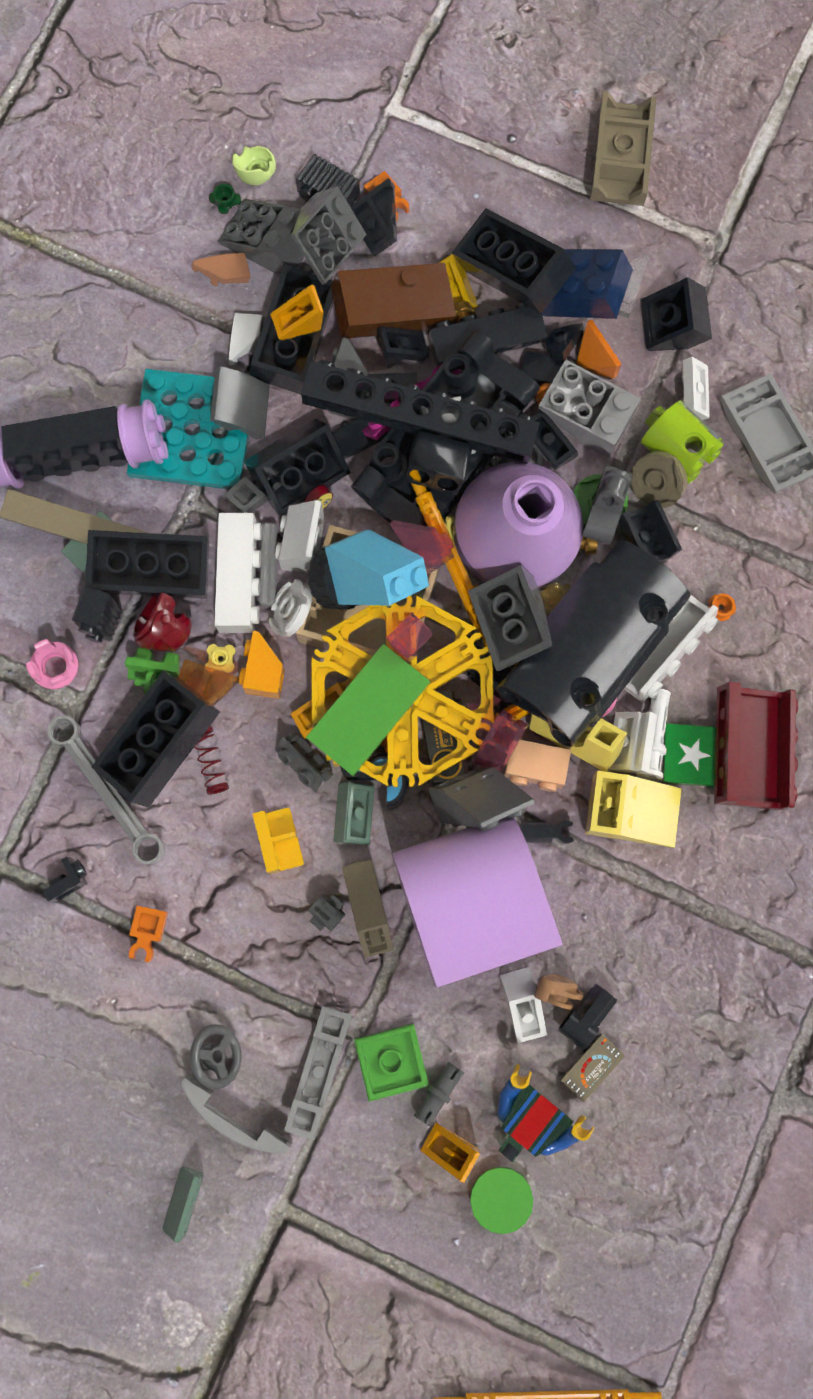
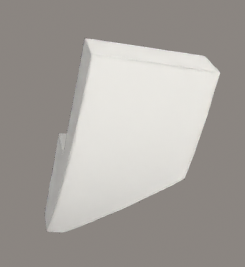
(244, 335)

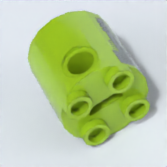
(680, 430)

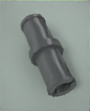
(439, 1094)

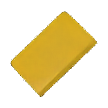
(459, 282)

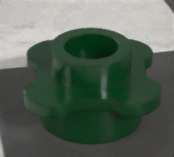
(224, 191)

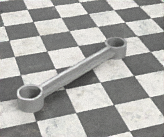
(105, 790)

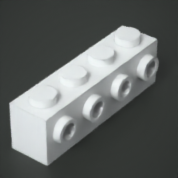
(237, 573)

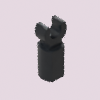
(545, 832)

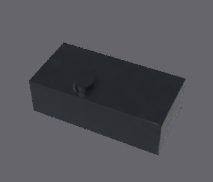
(514, 260)
(287, 361)
(147, 564)
(155, 739)

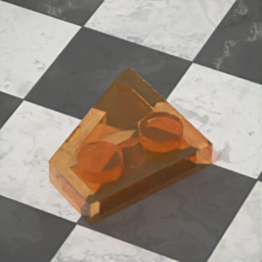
(207, 681)

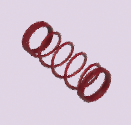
(218, 788)

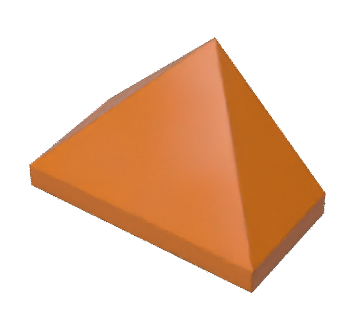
(596, 354)

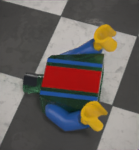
(534, 1121)

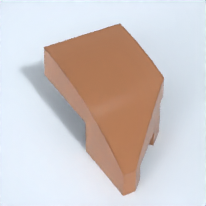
(224, 268)

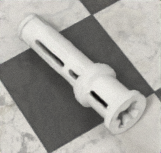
(658, 706)

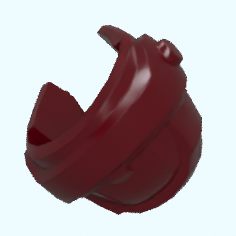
(159, 627)

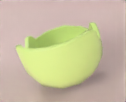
(254, 165)

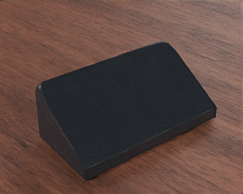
(553, 442)

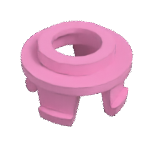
(45, 651)

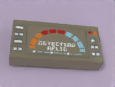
(592, 1067)

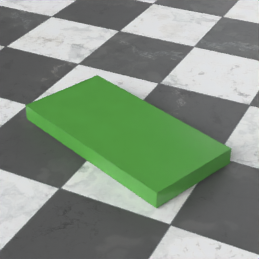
(368, 709)

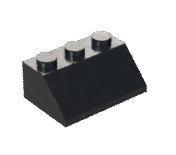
(304, 459)

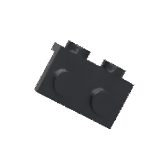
(651, 531)

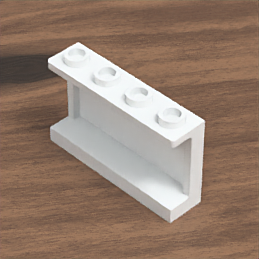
(681, 639)

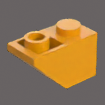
(263, 670)

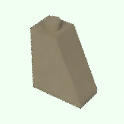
(367, 908)

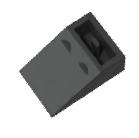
(327, 232)
(264, 234)
(478, 799)

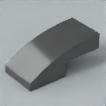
(247, 495)

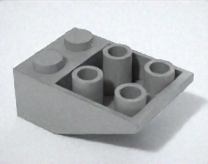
(589, 407)

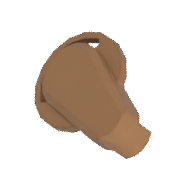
(557, 990)

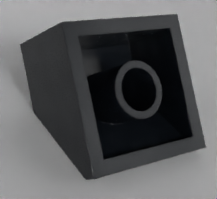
(676, 317)

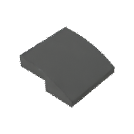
(240, 402)

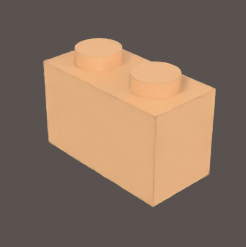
(538, 765)

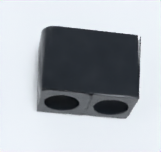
(439, 462)

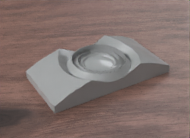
(770, 433)

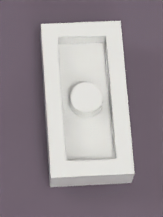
(696, 387)

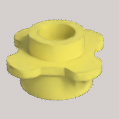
(226, 652)

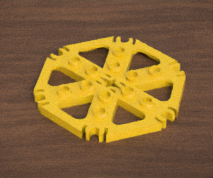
(430, 705)

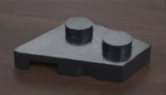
(378, 217)

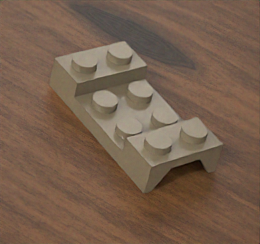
(623, 151)

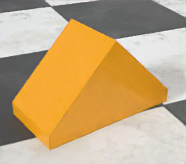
(299, 315)
(450, 1152)

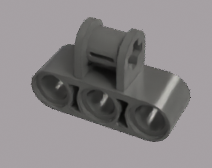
(607, 505)

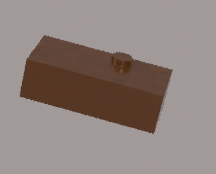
(392, 297)

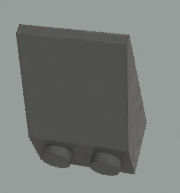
(511, 617)

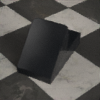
(402, 345)

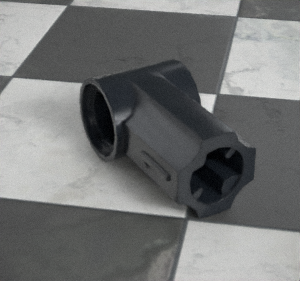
(583, 1023)

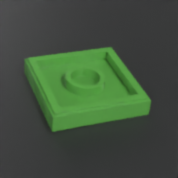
(391, 1062)

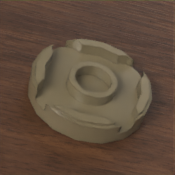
(659, 478)

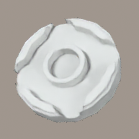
(290, 608)

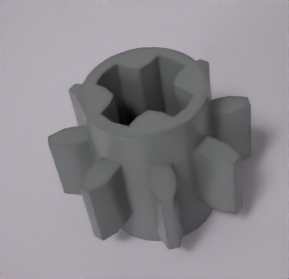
(326, 912)

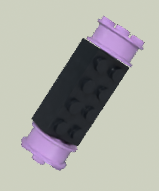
(81, 443)

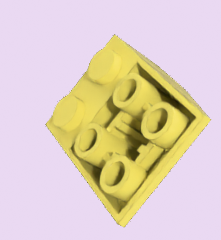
(633, 809)

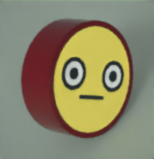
(321, 494)

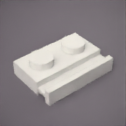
(638, 742)

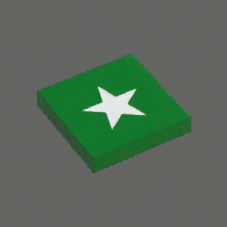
(689, 755)

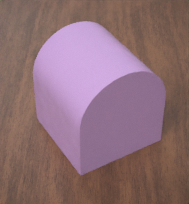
(475, 901)

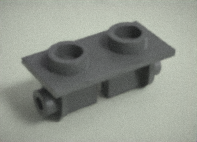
(293, 753)

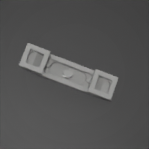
(318, 1073)
(200, 1096)

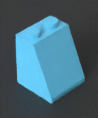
(374, 570)

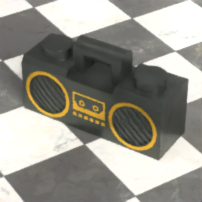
(441, 744)

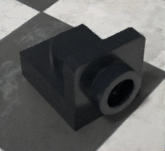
(64, 886)

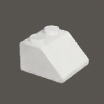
(301, 536)

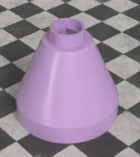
(498, 535)

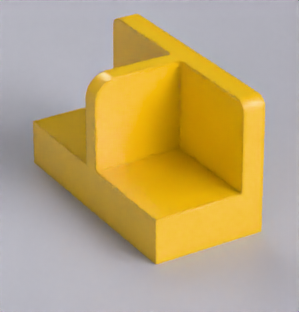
(278, 840)

